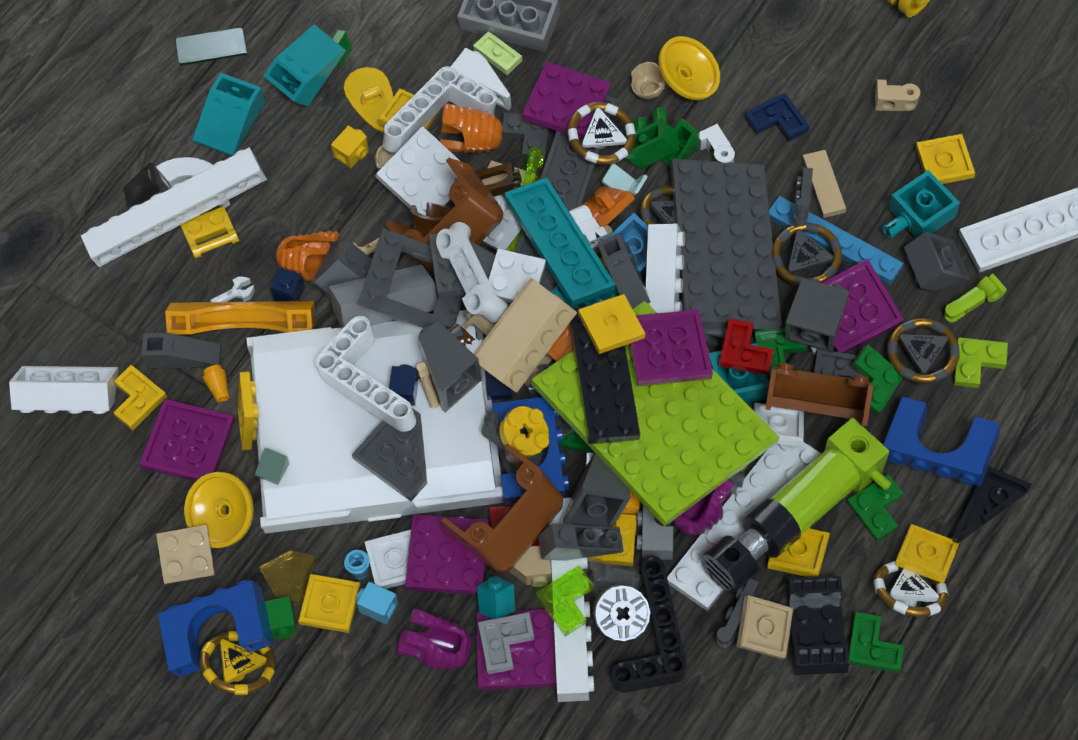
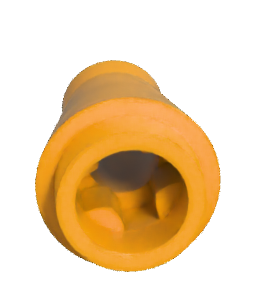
(216, 381)

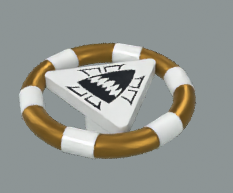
(602, 133)
(908, 590)

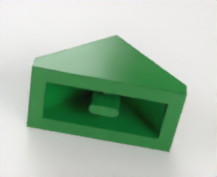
(688, 142)

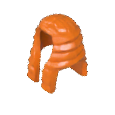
(479, 129)
(305, 252)

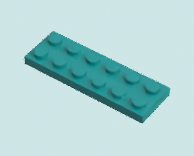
(559, 242)

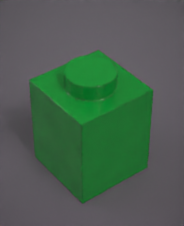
(281, 618)

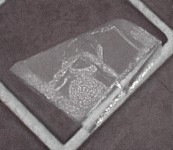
(606, 575)

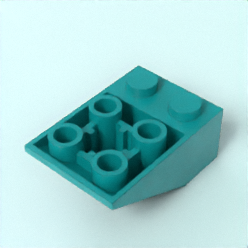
(305, 65)
(228, 114)

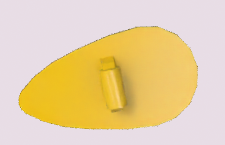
(368, 94)

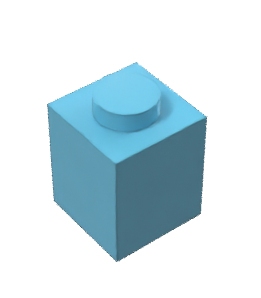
(376, 602)

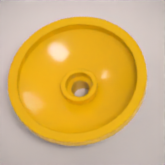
(689, 68)
(207, 506)

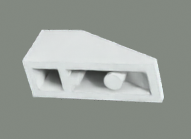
(476, 67)

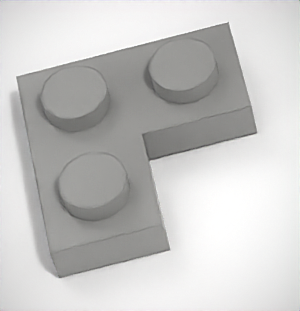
(498, 635)

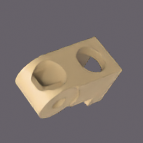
(895, 97)

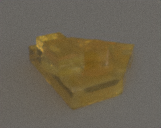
(289, 575)

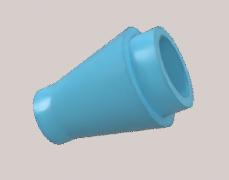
(357, 563)

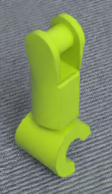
(988, 288)

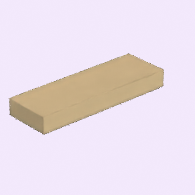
(824, 184)

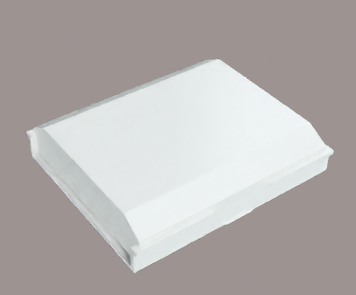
(324, 427)

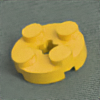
(534, 423)

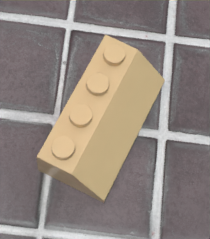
(524, 335)

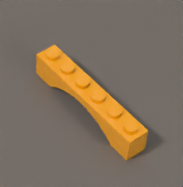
(207, 316)

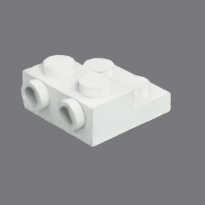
(506, 231)

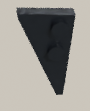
(988, 500)

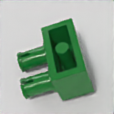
(653, 140)

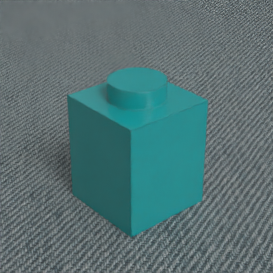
(496, 598)

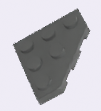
(445, 275)
(396, 457)

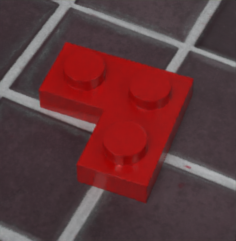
(738, 352)

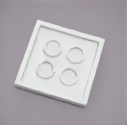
(420, 172)

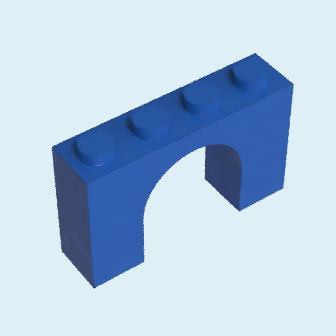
(554, 460)
(964, 464)
(183, 623)

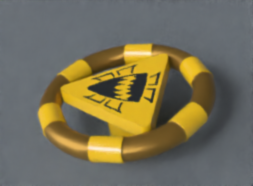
(236, 664)

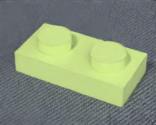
(498, 53)

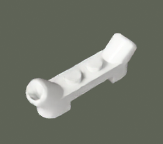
(479, 296)

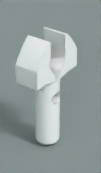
(236, 291)

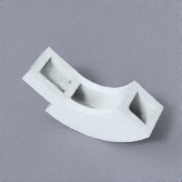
(182, 169)

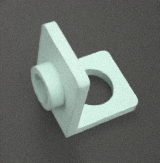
(619, 179)

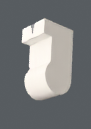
(588, 225)

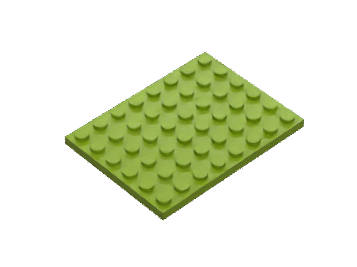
(689, 434)

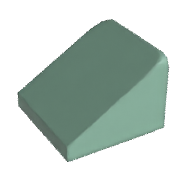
(272, 466)

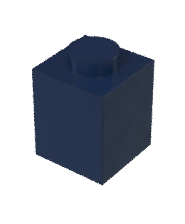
(287, 285)
(404, 382)

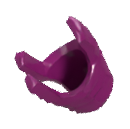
(705, 512)
(440, 646)

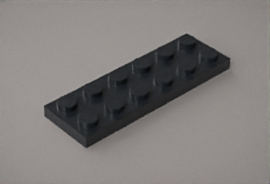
(604, 389)

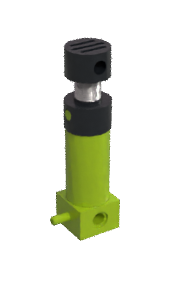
(849, 463)

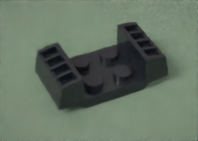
(817, 625)

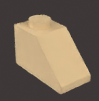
(533, 569)

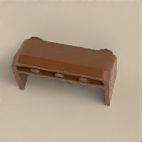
(472, 206)
(820, 393)
(520, 527)

